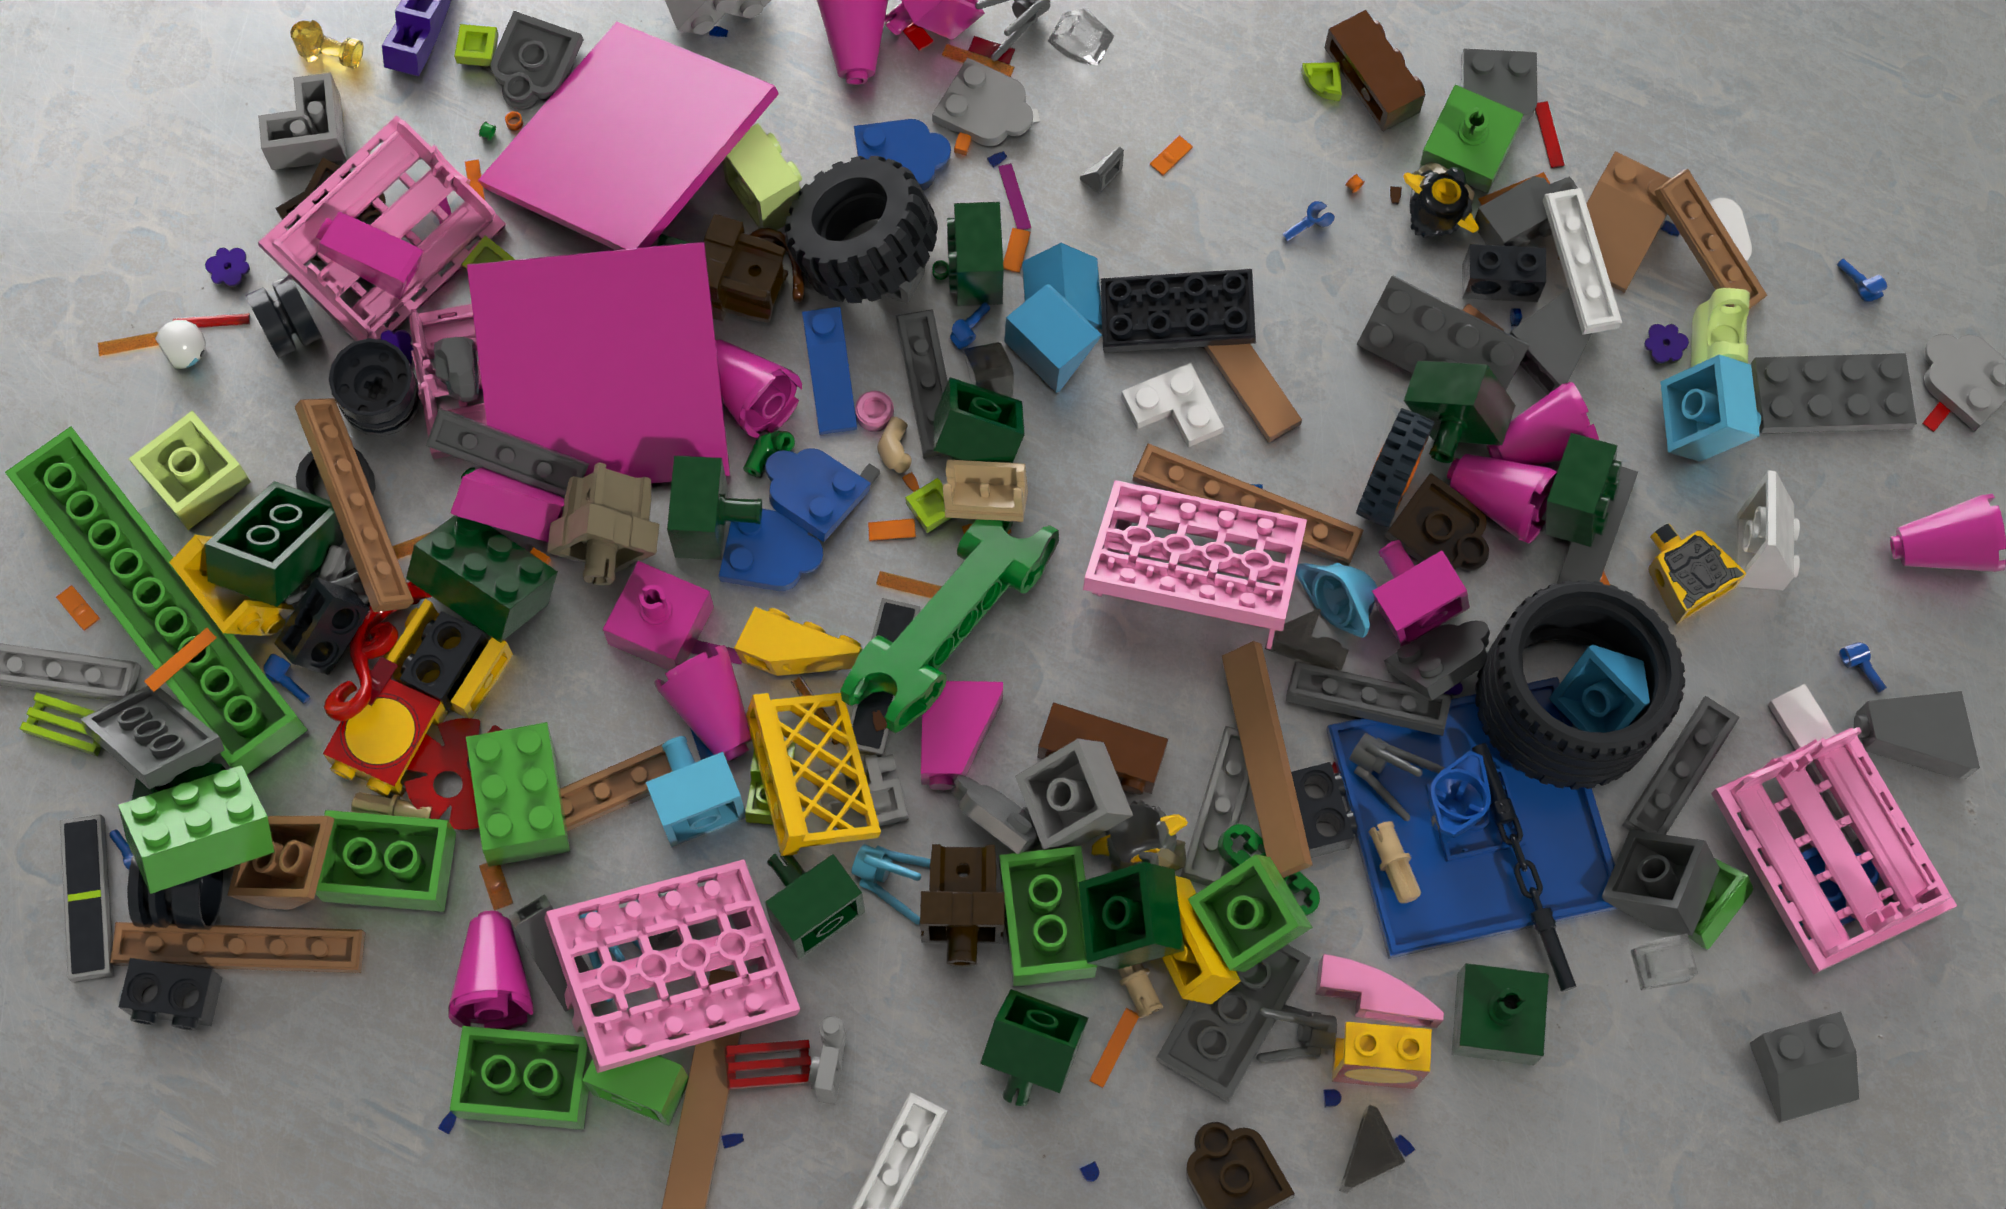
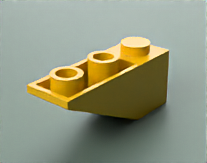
(789, 648)

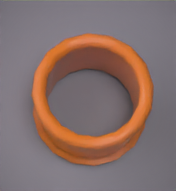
(513, 114)
(1354, 183)

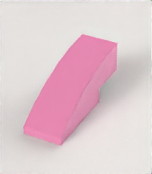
(1375, 992)

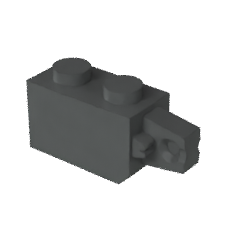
(1519, 213)

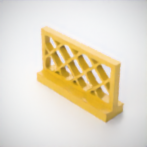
(778, 778)

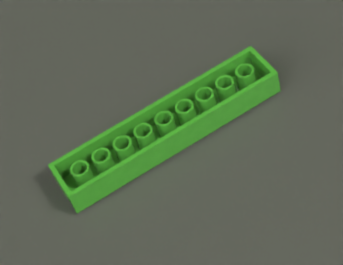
(152, 601)

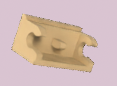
(985, 490)

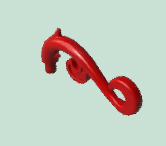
(361, 650)

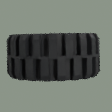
(881, 256)

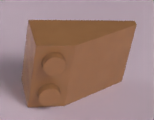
(1626, 216)
(293, 870)

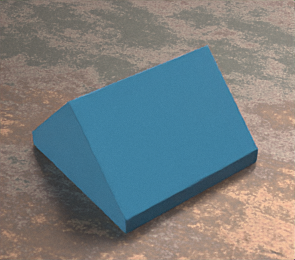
(1071, 275)
(1050, 336)
(1603, 691)

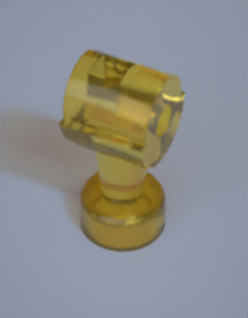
(312, 42)

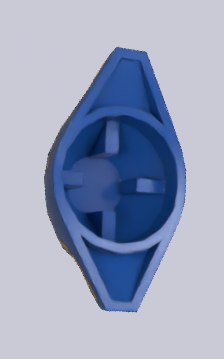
(1459, 795)

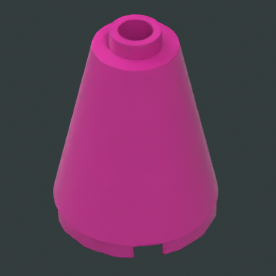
(854, 35)
(755, 389)
(1544, 428)
(1505, 491)
(1954, 538)
(709, 702)
(490, 977)

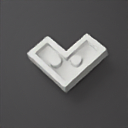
(1178, 395)

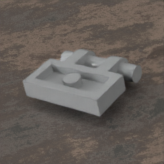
(886, 795)
(827, 1068)

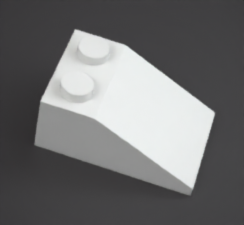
(1768, 536)

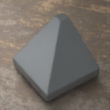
(1104, 171)

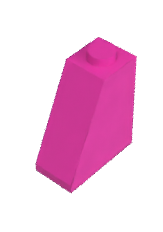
(370, 253)
(507, 504)
(956, 729)

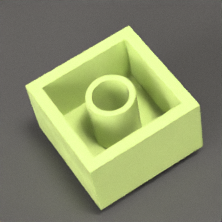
(762, 178)
(190, 470)

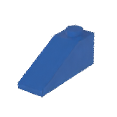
(829, 370)

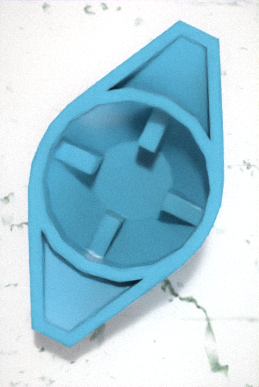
(1341, 594)

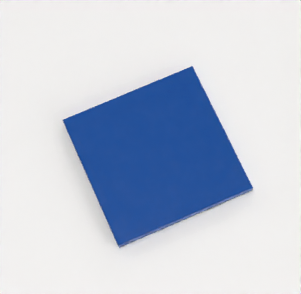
(1471, 878)

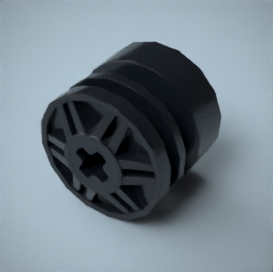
(366, 369)
(190, 904)

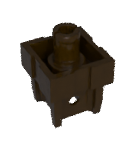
(742, 271)
(962, 908)

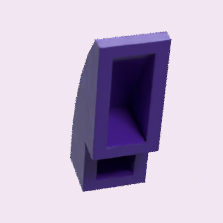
(414, 34)

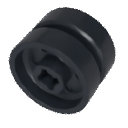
(284, 316)

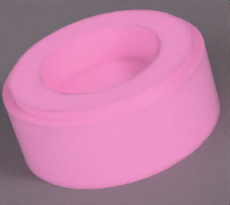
(874, 410)

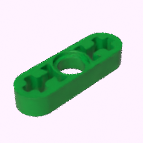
(1253, 843)

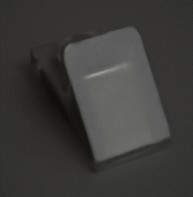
(1299, 644)

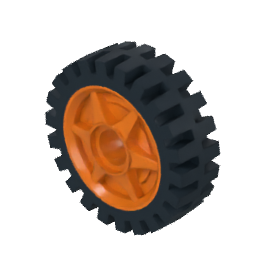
(1394, 467)

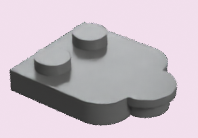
(984, 105)
(1966, 376)

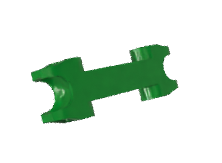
(912, 661)

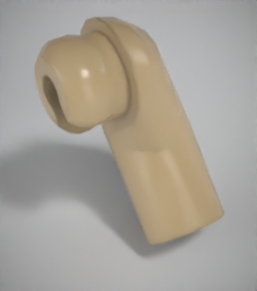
(890, 447)

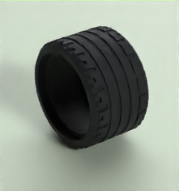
(1535, 739)

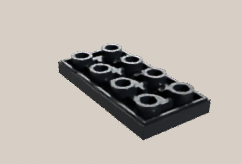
(1178, 310)

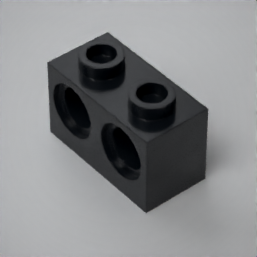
(1504, 273)
(322, 626)
(452, 663)
(1328, 809)
(173, 984)

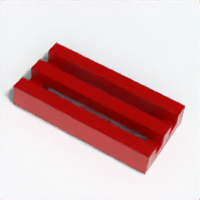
(803, 1061)

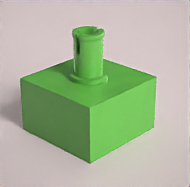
(1472, 136)
(1250, 913)
(645, 1087)

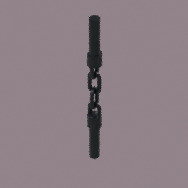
(1542, 917)

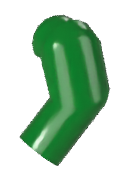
(764, 448)

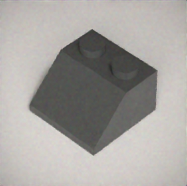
(1662, 880)
(1808, 1066)

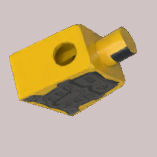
(1691, 571)

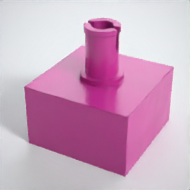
(942, 17)
(1419, 594)
(658, 617)

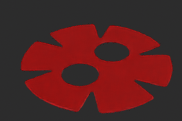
(453, 756)

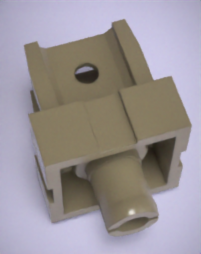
(605, 524)

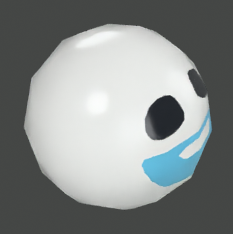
(181, 343)

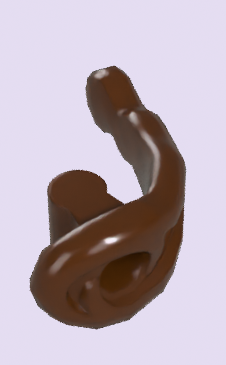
(779, 239)

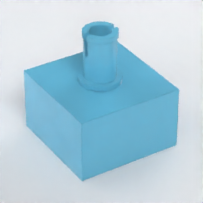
(1710, 408)
(695, 794)

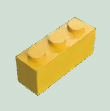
(1199, 969)

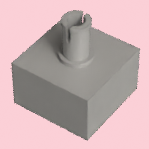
(1073, 795)

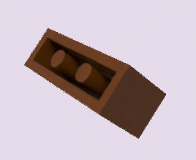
(1375, 70)
(1133, 752)

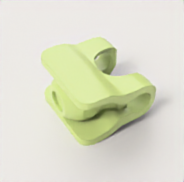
(1721, 328)

